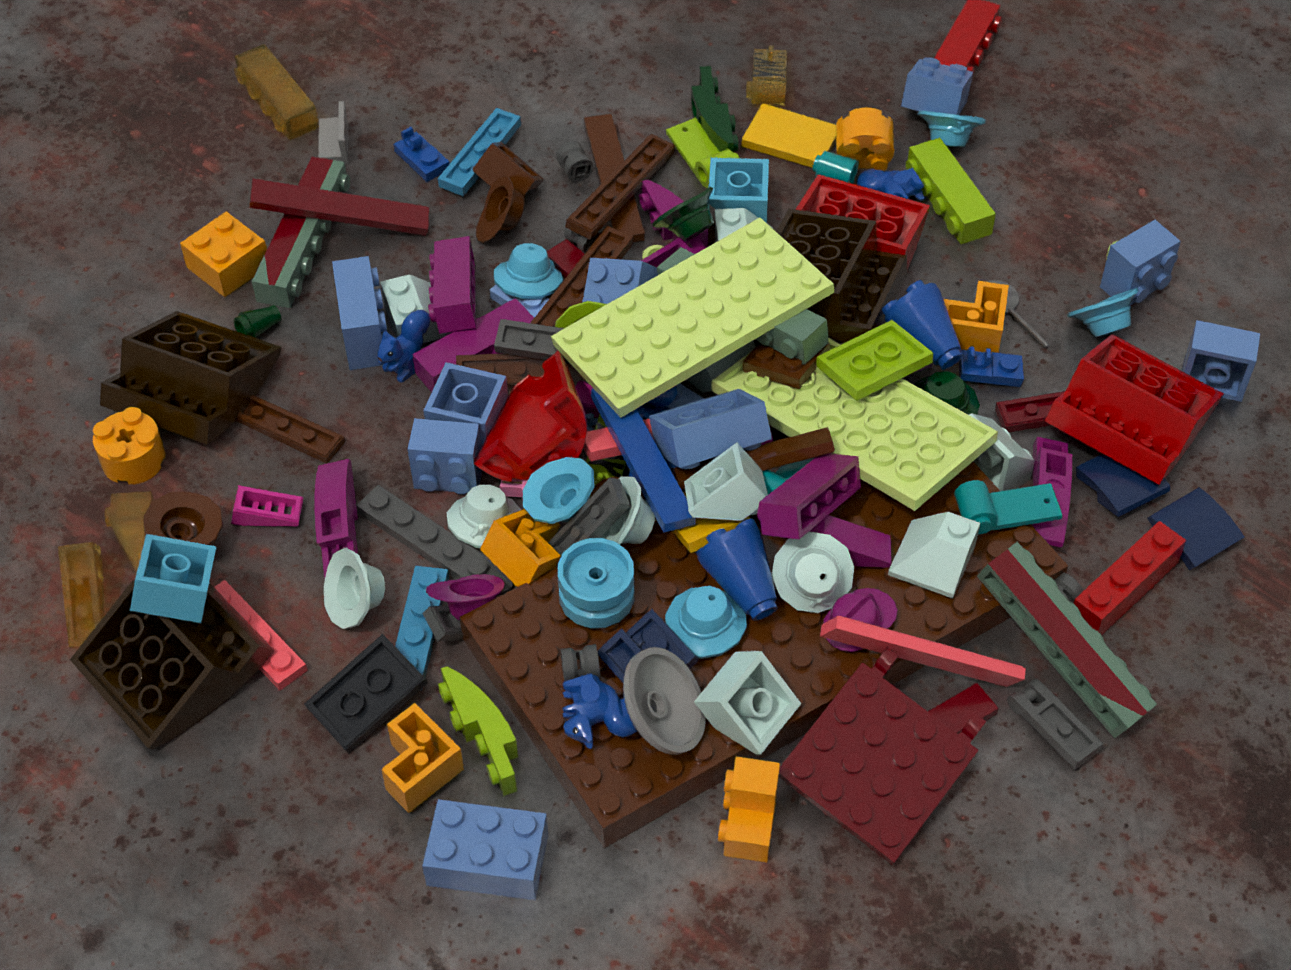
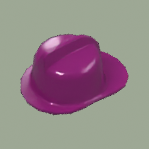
(467, 592)
(865, 606)

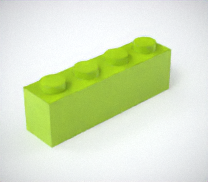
(951, 191)

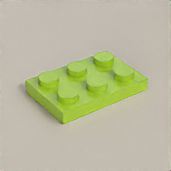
(874, 360)

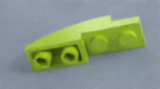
(481, 722)

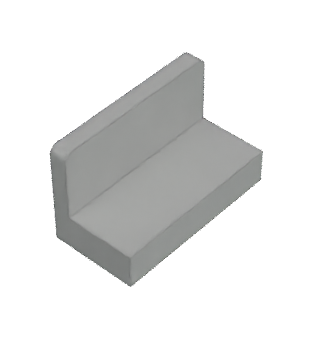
(334, 136)

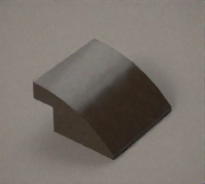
(849, 258)
(189, 375)
(169, 670)

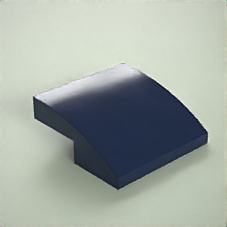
(1118, 486)
(1201, 523)
(646, 633)

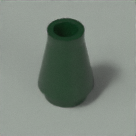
(257, 321)

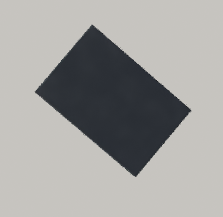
(365, 693)

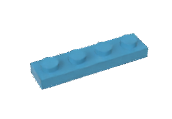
(497, 128)
(414, 635)

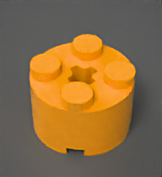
(866, 138)
(129, 446)

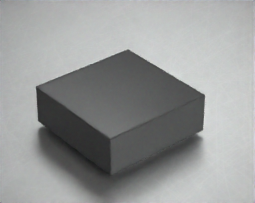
(443, 624)

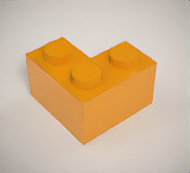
(980, 322)
(521, 547)
(425, 760)
(751, 806)

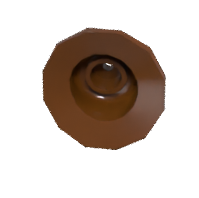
(184, 517)

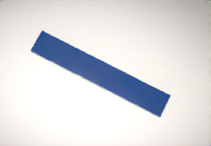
(647, 466)

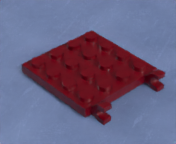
(878, 760)

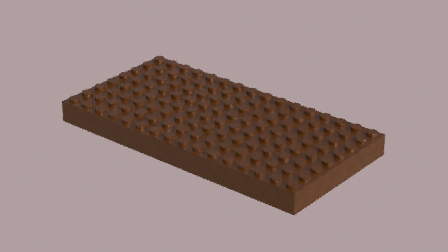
(626, 779)

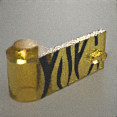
(768, 77)

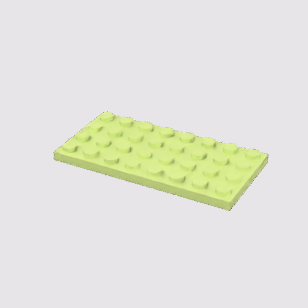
(691, 316)
(901, 433)

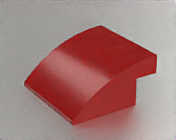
(897, 218)
(1133, 408)

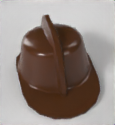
(501, 210)

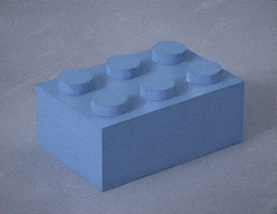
(359, 310)
(710, 427)
(486, 849)

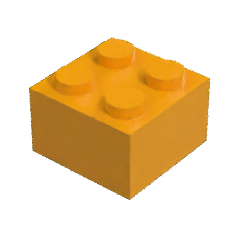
(224, 253)

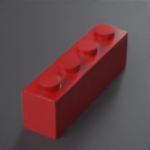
(970, 34)
(1130, 577)

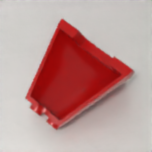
(535, 425)

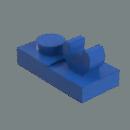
(420, 155)
(991, 367)

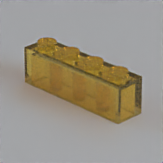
(276, 92)

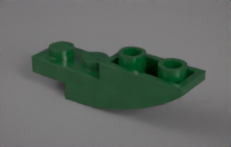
(711, 113)

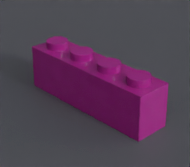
(453, 285)
(474, 341)
(809, 496)

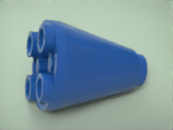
(927, 319)
(741, 568)

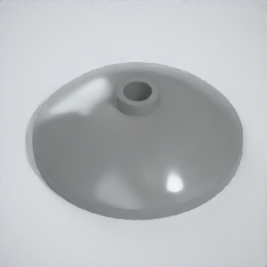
(661, 700)

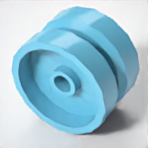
(596, 582)

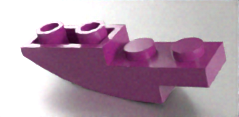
(658, 201)
(1053, 466)
(335, 509)

